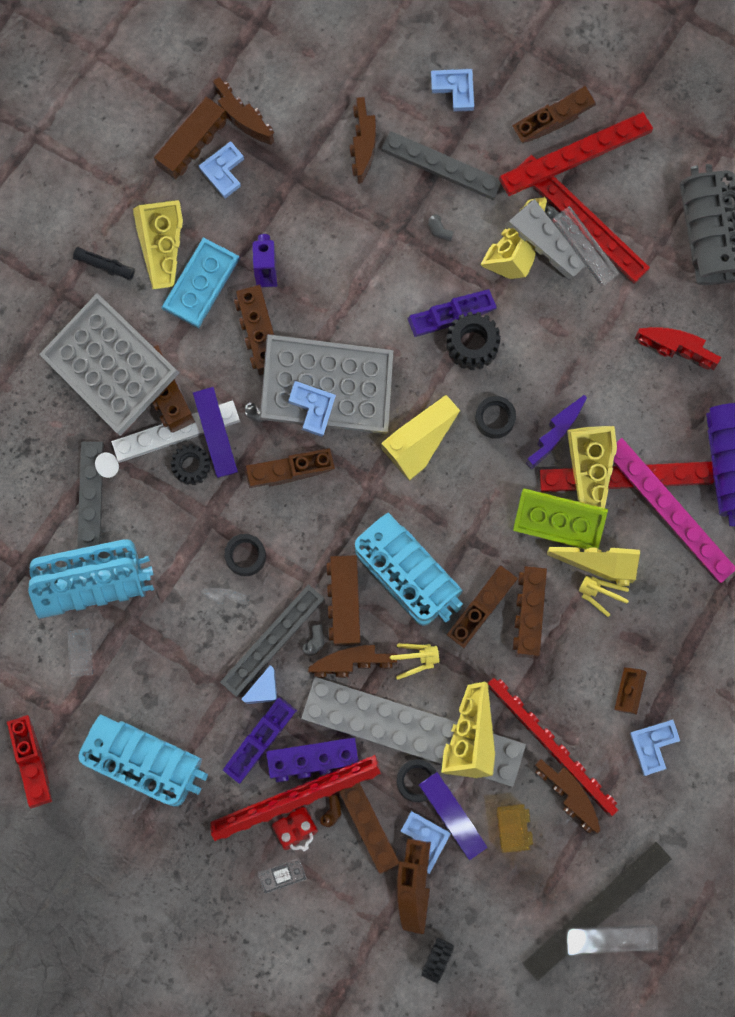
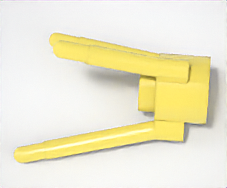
(592, 586)
(427, 654)

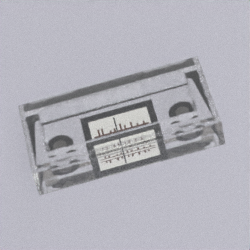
(282, 876)

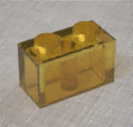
(513, 828)

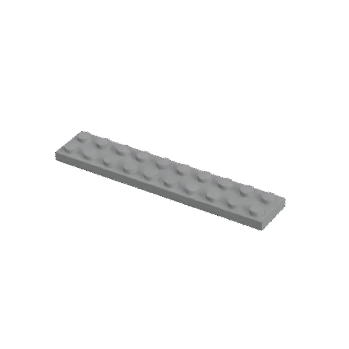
(398, 726)

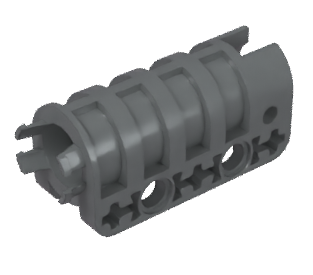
(710, 224)

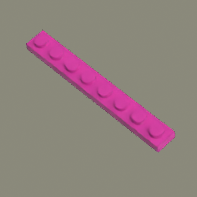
(672, 512)

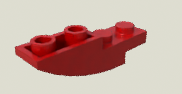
(670, 340)
(30, 761)

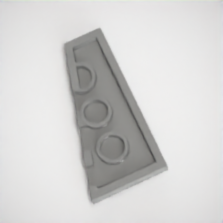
(541, 232)

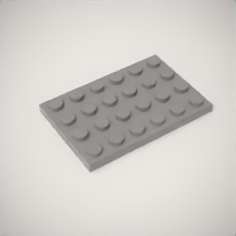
(109, 364)
(351, 372)

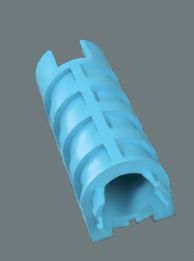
(412, 567)
(89, 581)
(144, 757)

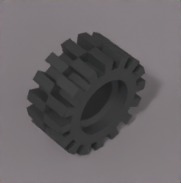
(190, 477)
(437, 960)

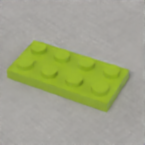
(560, 519)

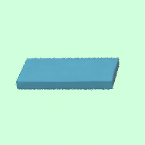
(200, 282)

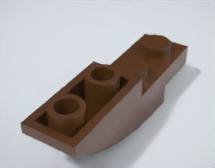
(555, 116)
(243, 117)
(364, 142)
(289, 469)
(482, 606)
(342, 662)
(577, 802)
(411, 887)

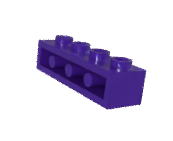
(311, 758)

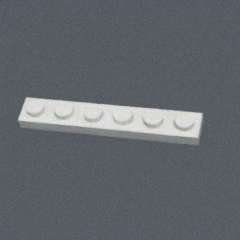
(160, 437)

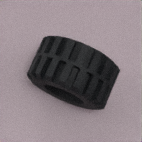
(473, 324)

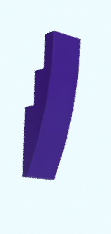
(443, 315)
(559, 426)
(215, 432)
(259, 740)
(453, 816)

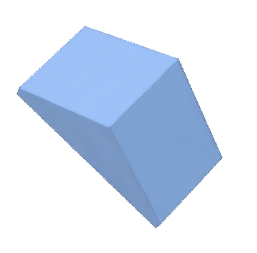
(264, 689)

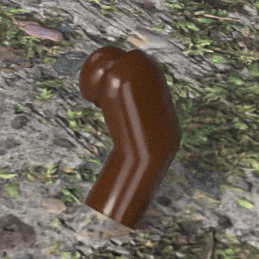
(333, 813)

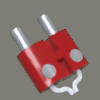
(294, 829)

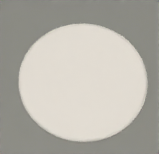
(106, 465)

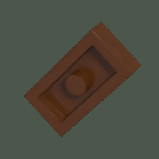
(630, 690)

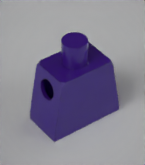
(264, 261)

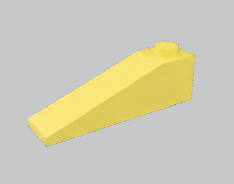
(159, 236)
(512, 255)
(418, 439)
(592, 462)
(614, 565)
(472, 744)

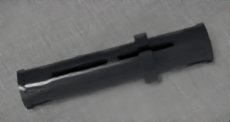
(113, 266)

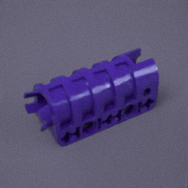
(722, 449)

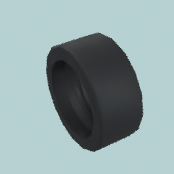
(495, 433)
(233, 543)
(401, 774)

